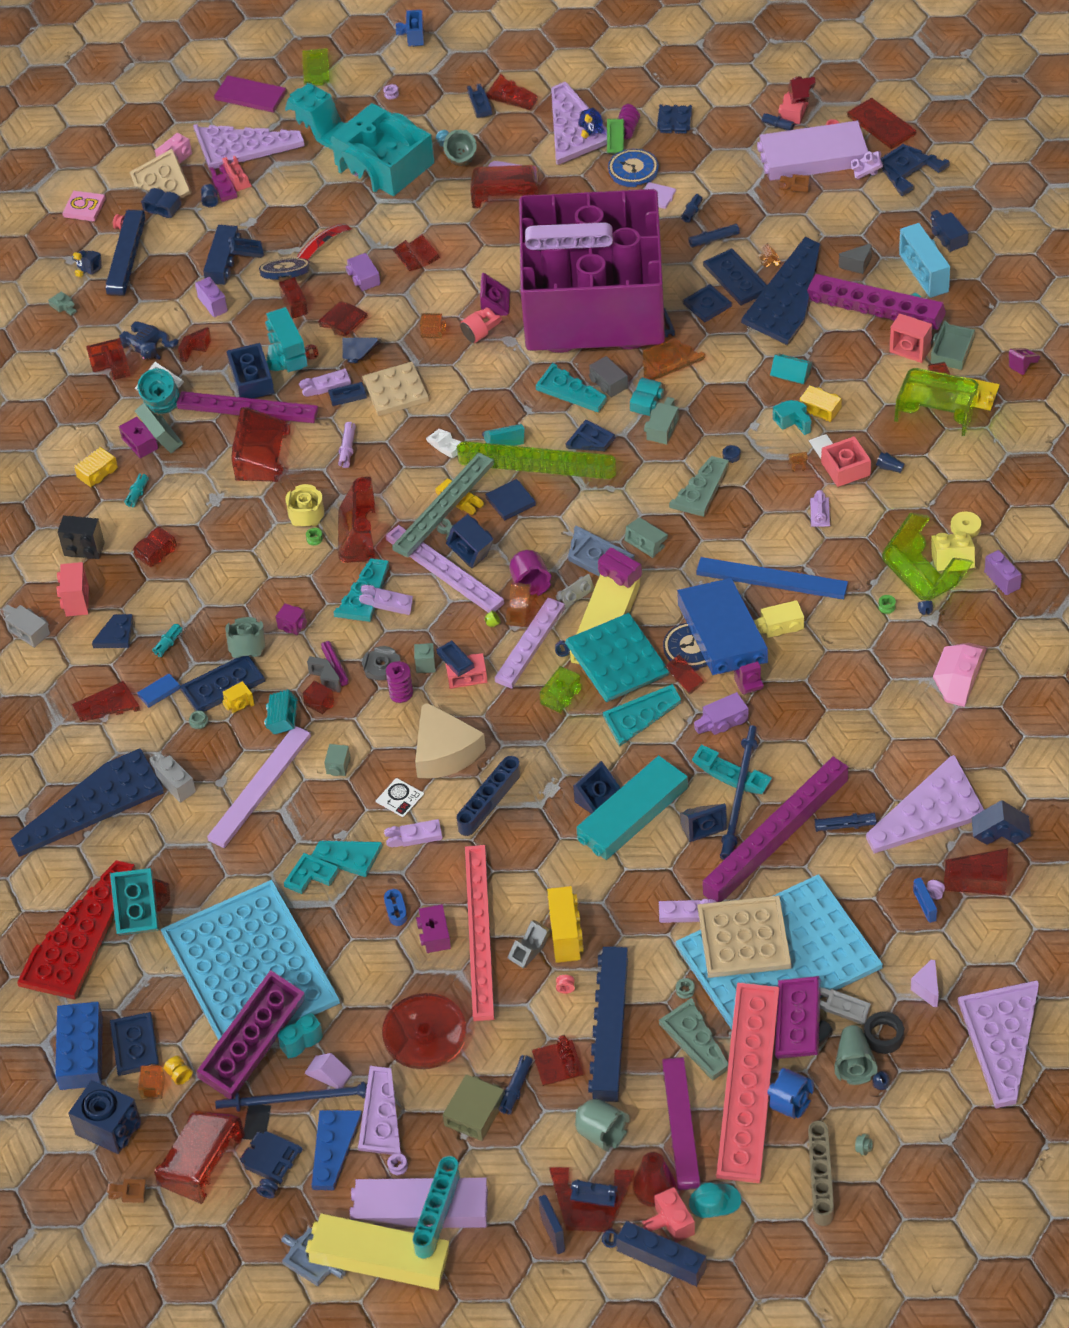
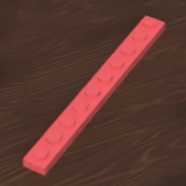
(479, 933)

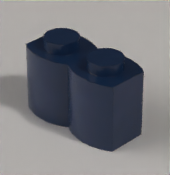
(161, 202)

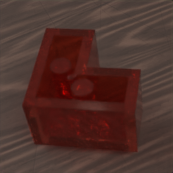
(109, 356)

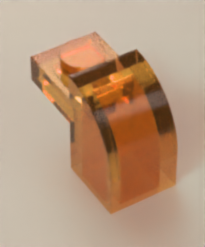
(519, 606)

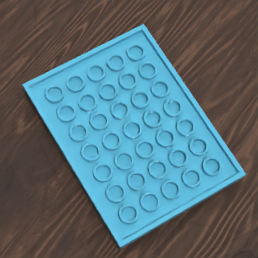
(235, 946)

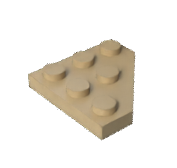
(162, 173)

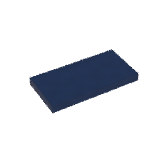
(735, 276)
(208, 688)

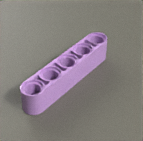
(568, 236)

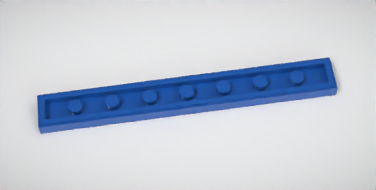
(772, 578)

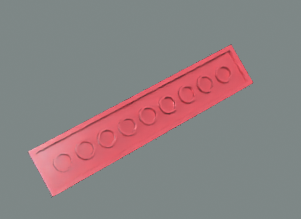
(747, 1083)

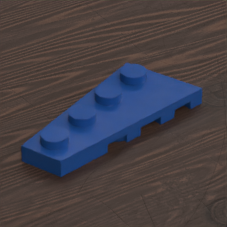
(332, 1145)

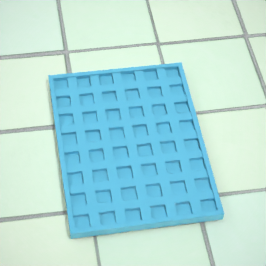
(819, 944)

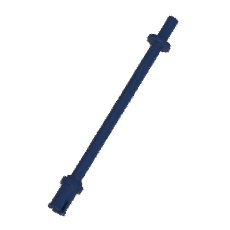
(730, 840)
(238, 1102)

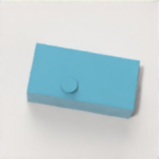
(924, 260)

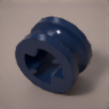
(267, 1188)

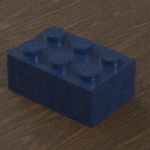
(250, 371)

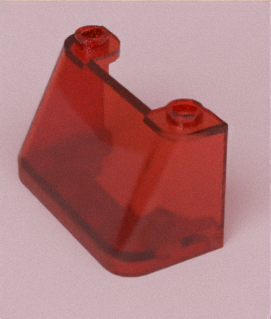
(503, 181)
(258, 446)
(354, 529)
(197, 1153)

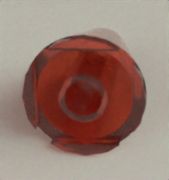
(652, 1178)

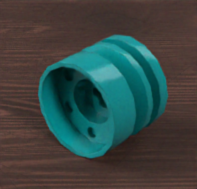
(153, 384)

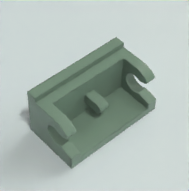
(645, 537)

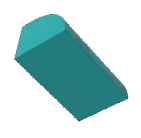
(791, 368)
(508, 435)

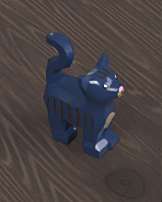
(145, 340)

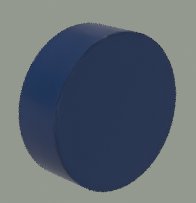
(731, 453)

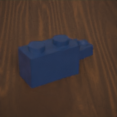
(949, 230)

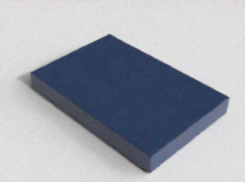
(134, 1043)

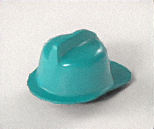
(714, 1200)

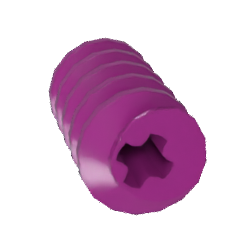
(631, 117)
(399, 681)

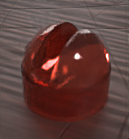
(315, 351)

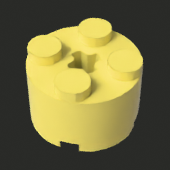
(305, 505)

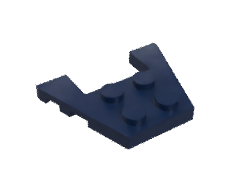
(905, 161)

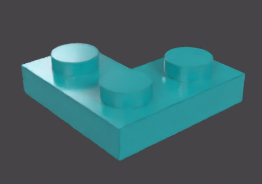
(308, 869)

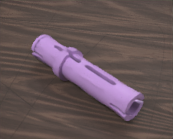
(346, 449)

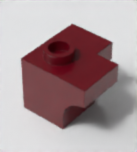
(799, 89)

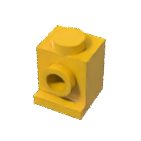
(237, 697)

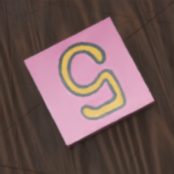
(84, 206)

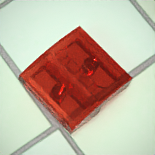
(416, 253)
(342, 318)

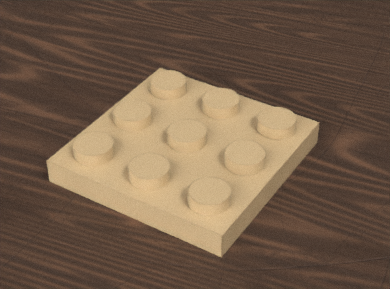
(395, 388)

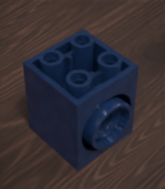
(105, 1117)

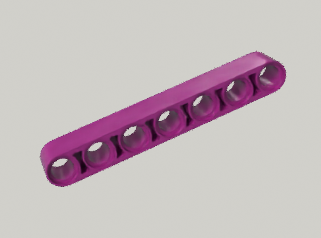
(681, 1123)

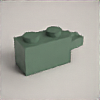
(662, 421)

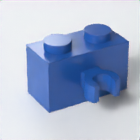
(414, 28)

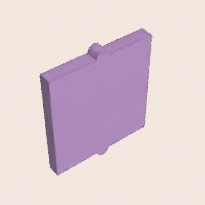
(664, 194)

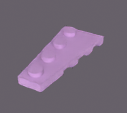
(379, 1117)

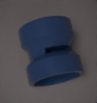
(209, 195)

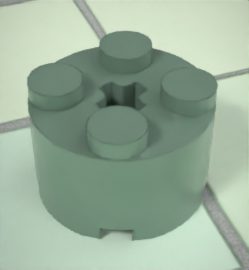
(245, 637)

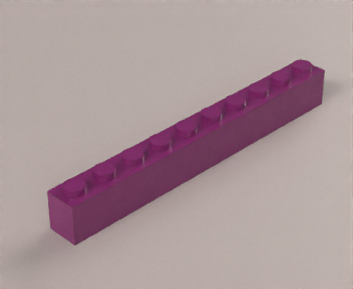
(775, 830)

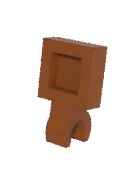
(797, 183)
(131, 1191)

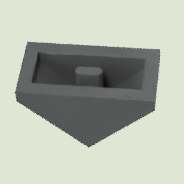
(856, 259)

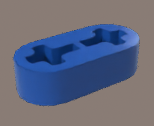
(391, 908)

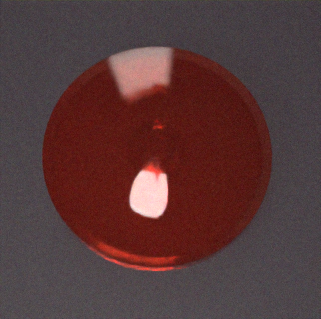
(424, 1031)

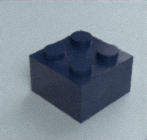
(469, 541)

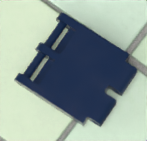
(674, 118)
(270, 1156)

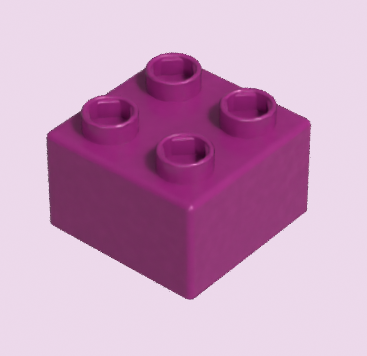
(595, 292)

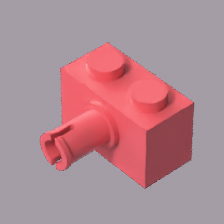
(672, 1215)

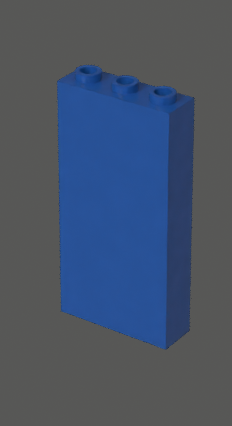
(722, 626)

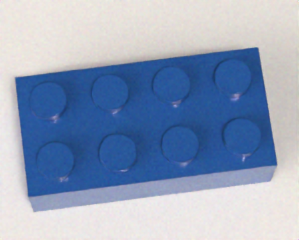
(78, 1045)

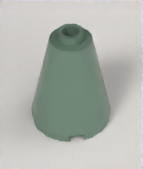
(854, 1057)

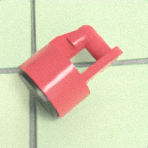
(474, 326)

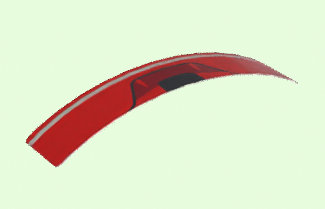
(321, 238)

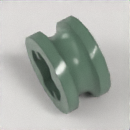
(685, 982)

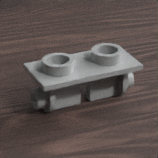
(576, 591)

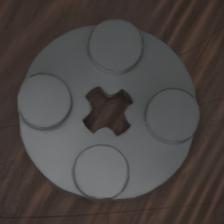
(371, 660)

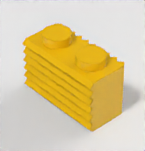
(821, 403)
(96, 467)

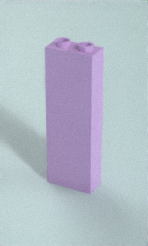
(401, 1201)

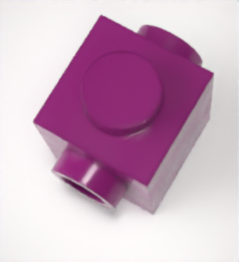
(291, 619)

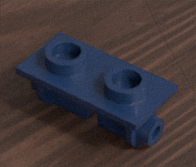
(593, 1193)

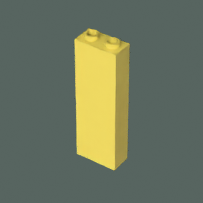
(607, 604)
(374, 1251)

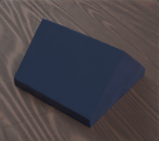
(595, 788)

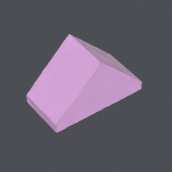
(925, 983)
(329, 1070)

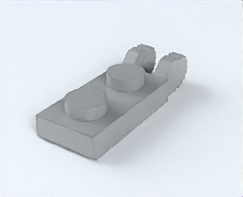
(844, 1006)

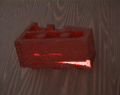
(978, 873)

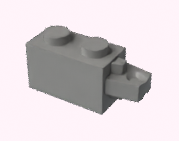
(26, 624)
(173, 776)

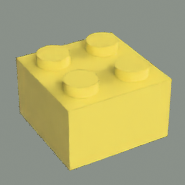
(951, 545)

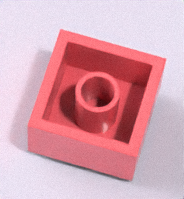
(910, 338)
(846, 461)
(73, 589)

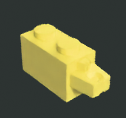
(780, 619)

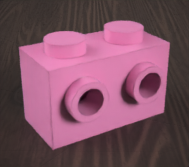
(179, 144)

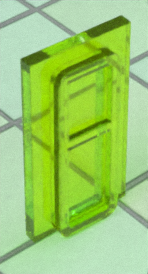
(315, 66)

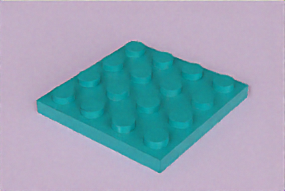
(617, 657)

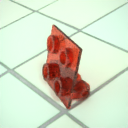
(557, 1061)

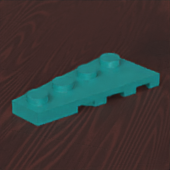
(636, 715)

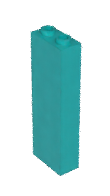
(632, 807)

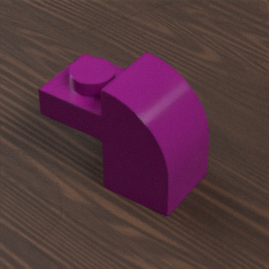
(748, 678)

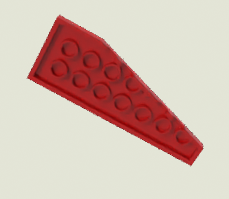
(68, 951)

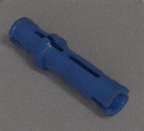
(707, 237)
(845, 822)
(512, 1092)

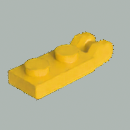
(465, 503)

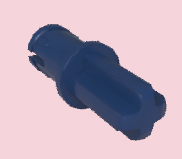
(778, 122)
(691, 208)

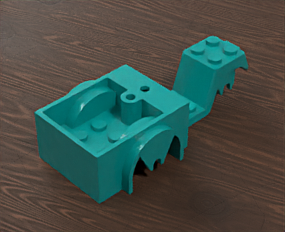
(372, 141)

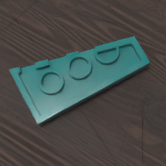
(565, 387)
(372, 574)

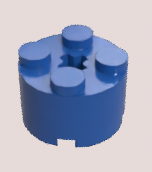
(790, 1093)

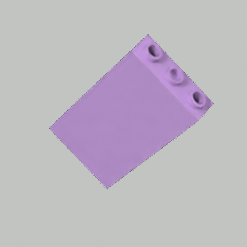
(811, 150)

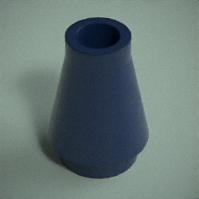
(888, 462)

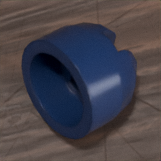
(925, 607)
(558, 649)
(877, 1082)
(606, 1236)

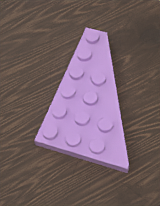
(567, 133)
(245, 144)
(935, 806)
(1000, 1032)

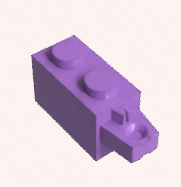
(722, 715)

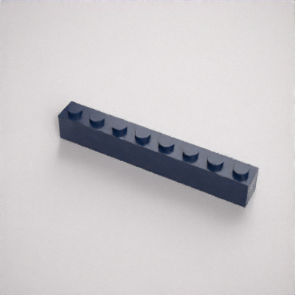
(610, 1024)

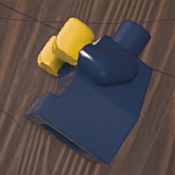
(87, 261)

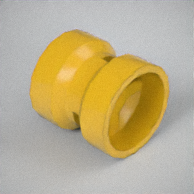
(178, 1070)

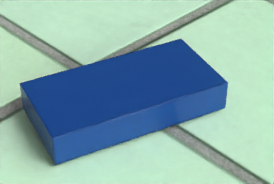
(158, 690)
(925, 900)

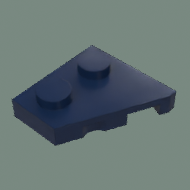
(590, 437)
(115, 632)

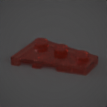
(511, 94)

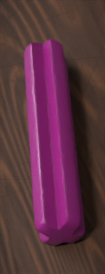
(331, 656)

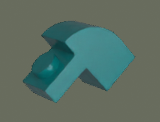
(792, 413)

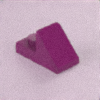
(1021, 358)

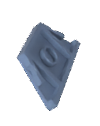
(588, 548)

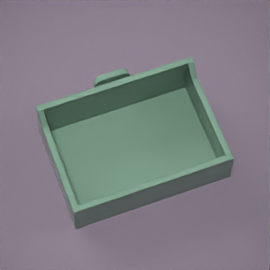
(952, 345)
(159, 428)

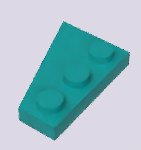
(349, 855)

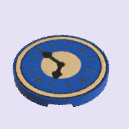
(633, 167)

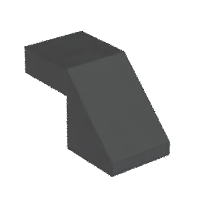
(327, 675)
(526, 949)

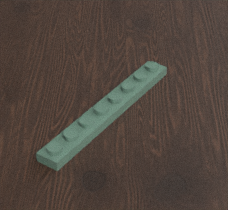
(443, 505)

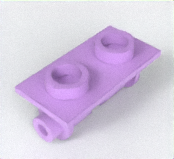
(819, 510)

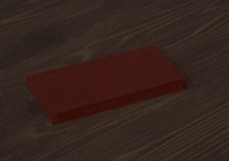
(881, 123)

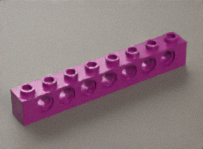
(874, 300)

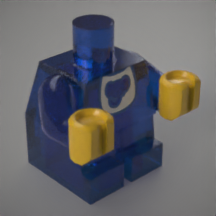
(591, 122)

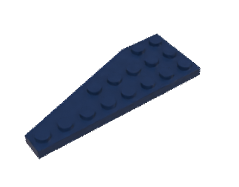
(784, 301)
(102, 794)

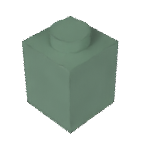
(424, 658)
(337, 760)

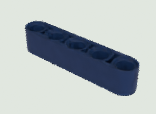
(488, 795)

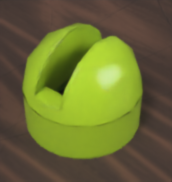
(492, 619)

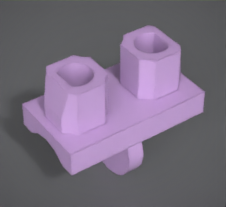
(867, 165)

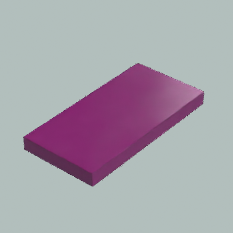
(250, 93)
(798, 1017)

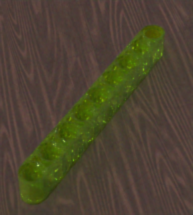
(540, 460)

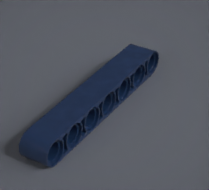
(125, 252)

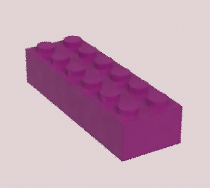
(250, 1035)

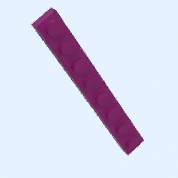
(232, 406)

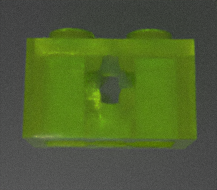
(560, 689)

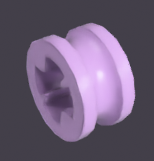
(391, 91)
(935, 889)
(402, 1168)

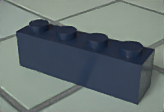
(219, 256)
(661, 1253)

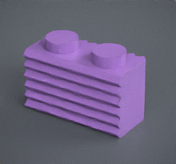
(363, 272)
(211, 297)
(1002, 572)

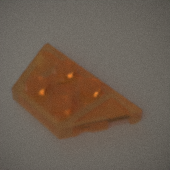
(668, 358)

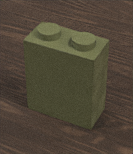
(473, 1107)

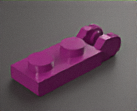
(223, 183)

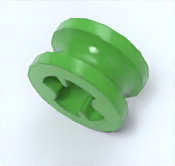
(315, 540)
(887, 608)

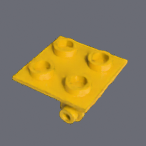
(986, 394)

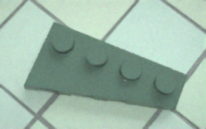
(701, 489)
(689, 1031)

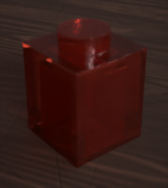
(318, 697)

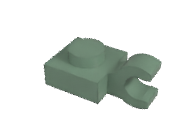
(62, 302)

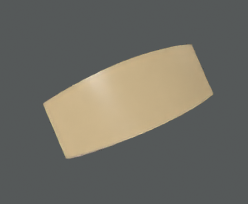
(445, 744)

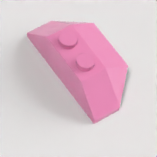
(958, 671)

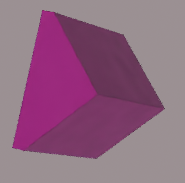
(494, 295)

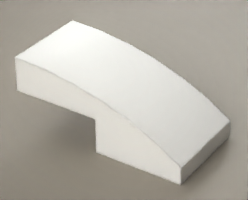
(444, 442)

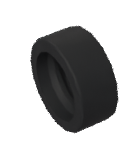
(884, 1018)

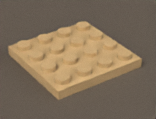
(743, 936)

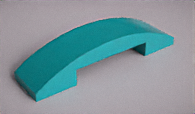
(727, 772)

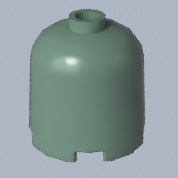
(460, 140)
(601, 1123)

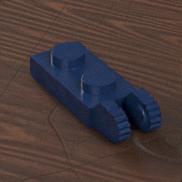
(479, 101)

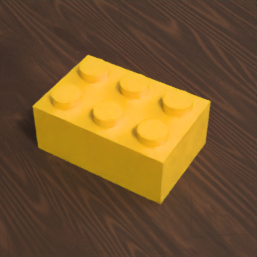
(565, 924)

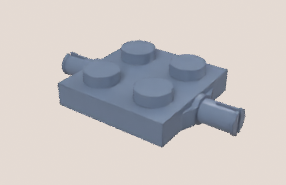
(298, 1260)

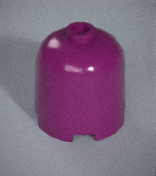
(530, 568)

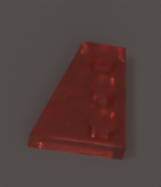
(108, 701)

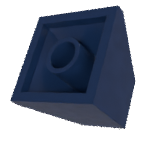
(358, 347)
(703, 821)

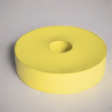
(966, 522)

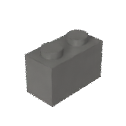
(608, 376)

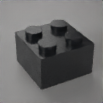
(81, 537)

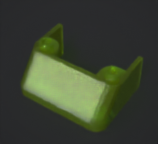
(938, 392)
(906, 561)

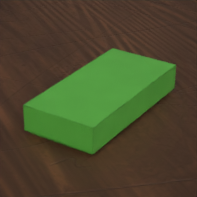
(615, 135)

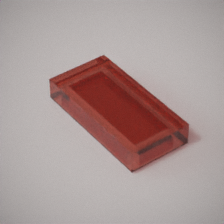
(684, 674)

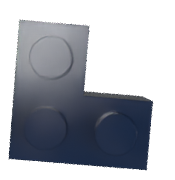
(1001, 821)

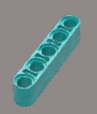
(436, 1216)

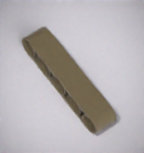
(820, 1182)

